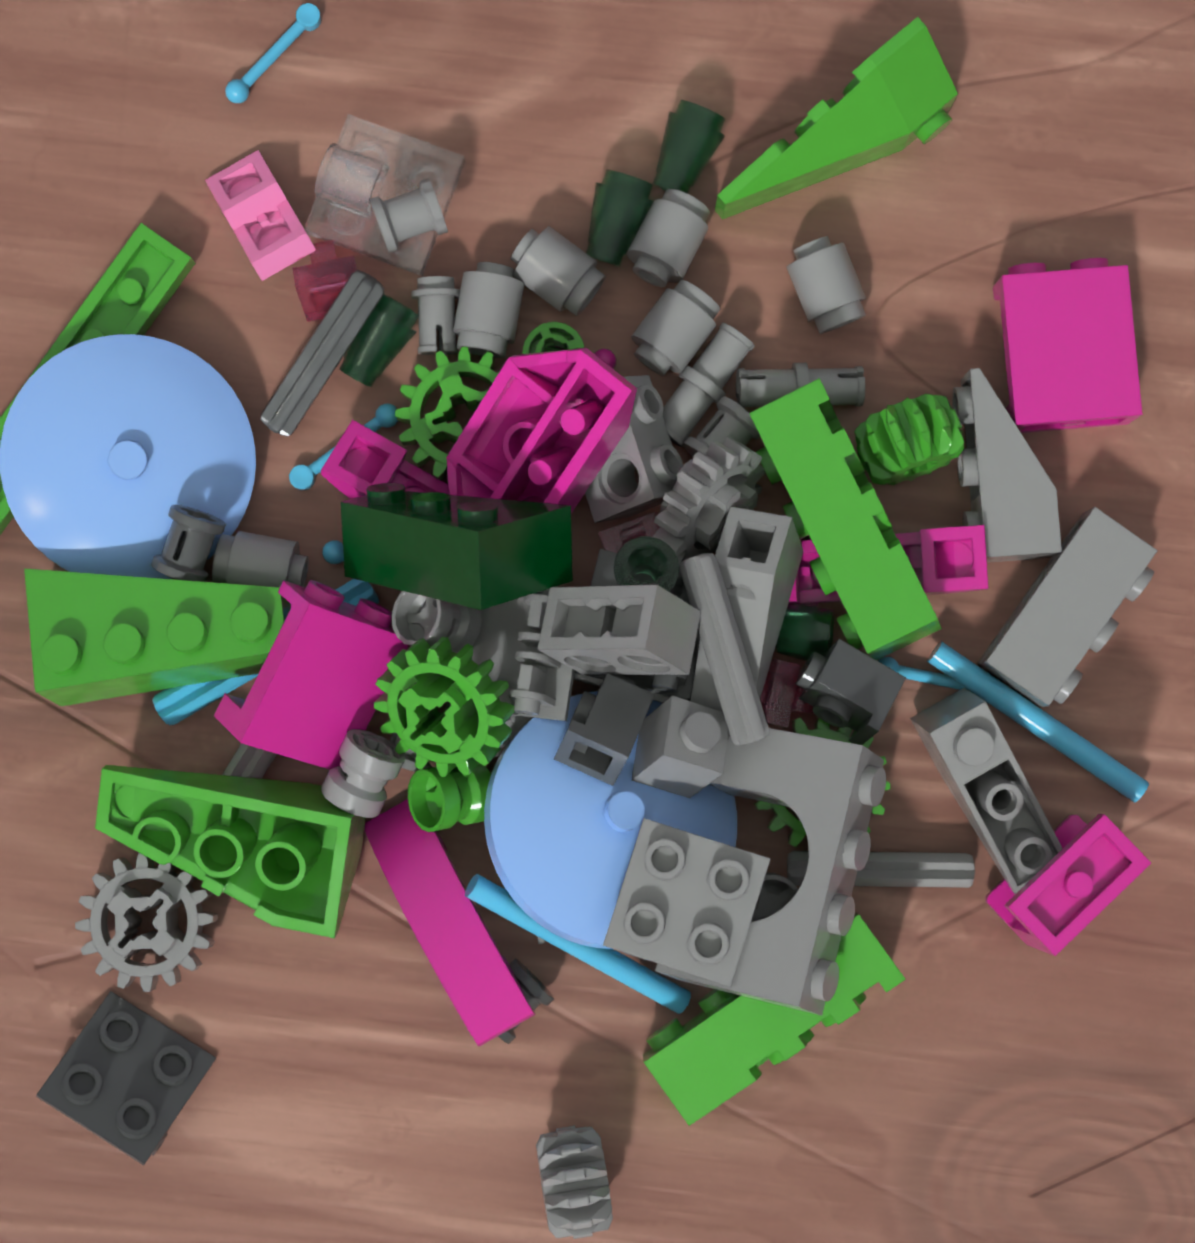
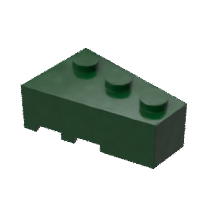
(456, 545)

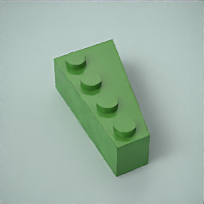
(844, 522)
(144, 634)
(735, 1034)

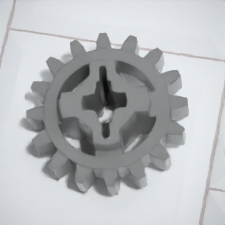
(702, 495)
(168, 941)

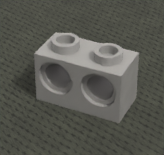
(643, 446)
(619, 630)

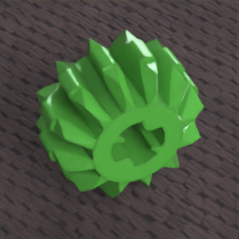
(909, 439)

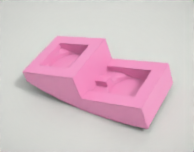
(260, 215)

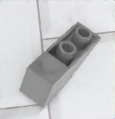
(1004, 478)
(759, 567)
(988, 785)

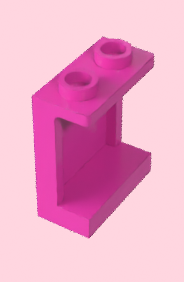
(1069, 346)
(315, 677)
(1072, 886)

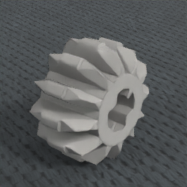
(574, 1182)

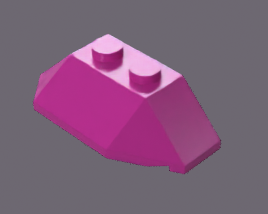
(542, 429)

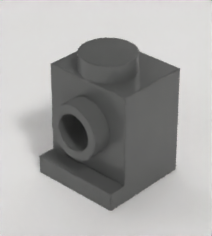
(849, 689)
(605, 728)

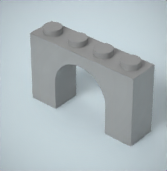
(833, 793)

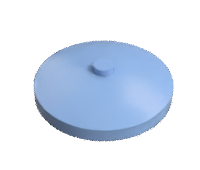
(113, 442)
(569, 837)

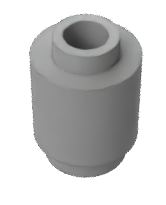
(669, 238)
(557, 270)
(827, 284)
(488, 309)
(675, 328)
(258, 561)

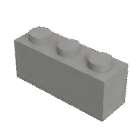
(1069, 609)

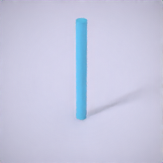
(1038, 722)
(605, 960)

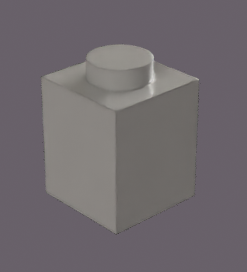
(681, 747)

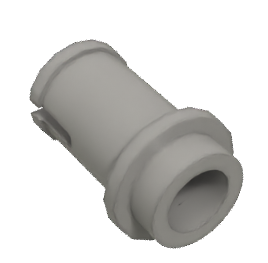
(436, 311)

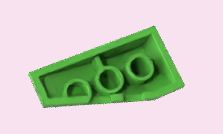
(891, 102)
(242, 836)

